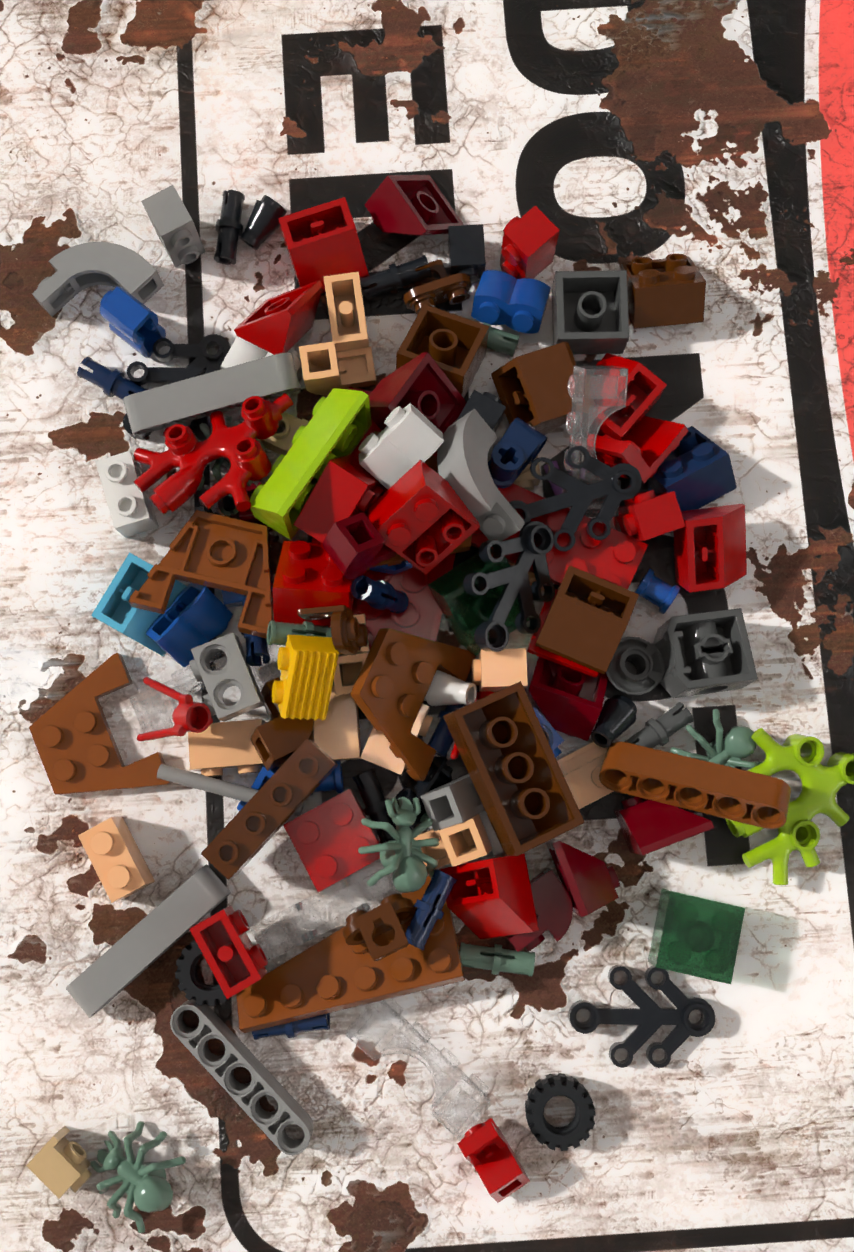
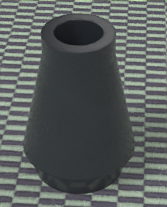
(262, 221)
(614, 719)

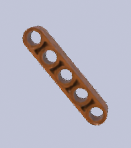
(696, 785)

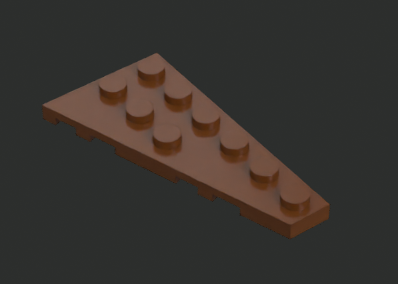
(345, 976)

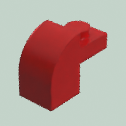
(493, 1160)

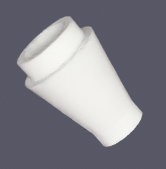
(450, 690)

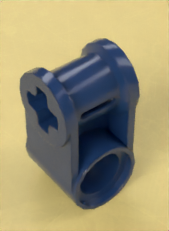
(514, 452)

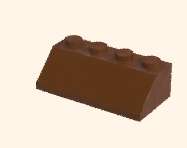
(513, 770)

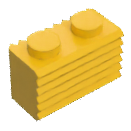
(305, 677)

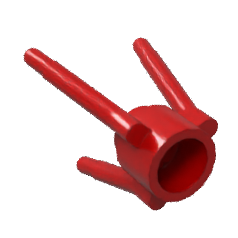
(187, 716)

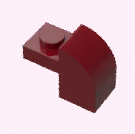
(356, 545)
(552, 911)

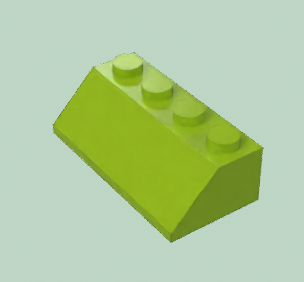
(332, 432)

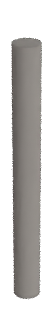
(209, 784)

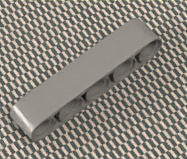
(211, 392)
(147, 940)
(246, 1094)

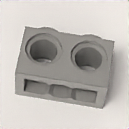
(174, 226)
(234, 673)

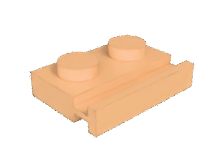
(582, 774)

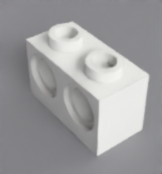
(128, 506)

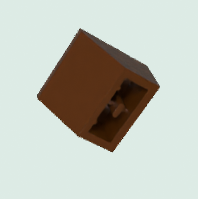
(664, 291)
(537, 387)
(587, 620)

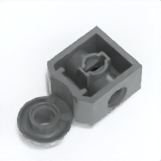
(688, 656)

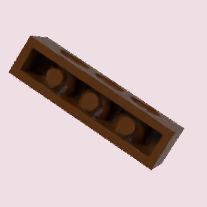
(269, 809)

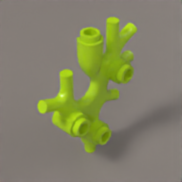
(817, 796)

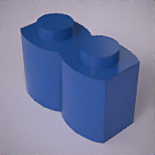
(510, 301)
(131, 320)
(189, 622)

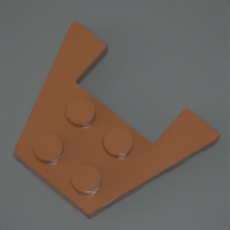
(218, 555)
(396, 684)
(79, 744)

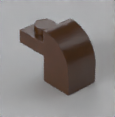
(280, 736)

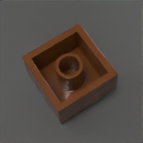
(451, 340)

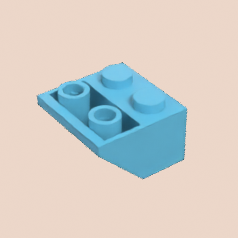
(115, 606)

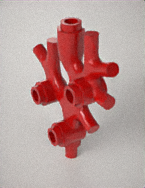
(191, 456)

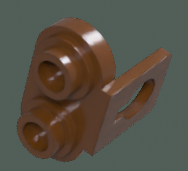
(447, 288)
(346, 632)
(365, 925)

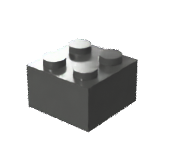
(591, 311)

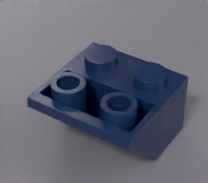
(695, 471)

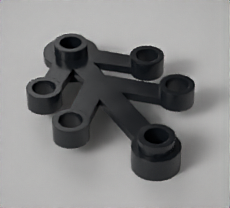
(201, 362)
(580, 495)
(533, 544)
(648, 1017)

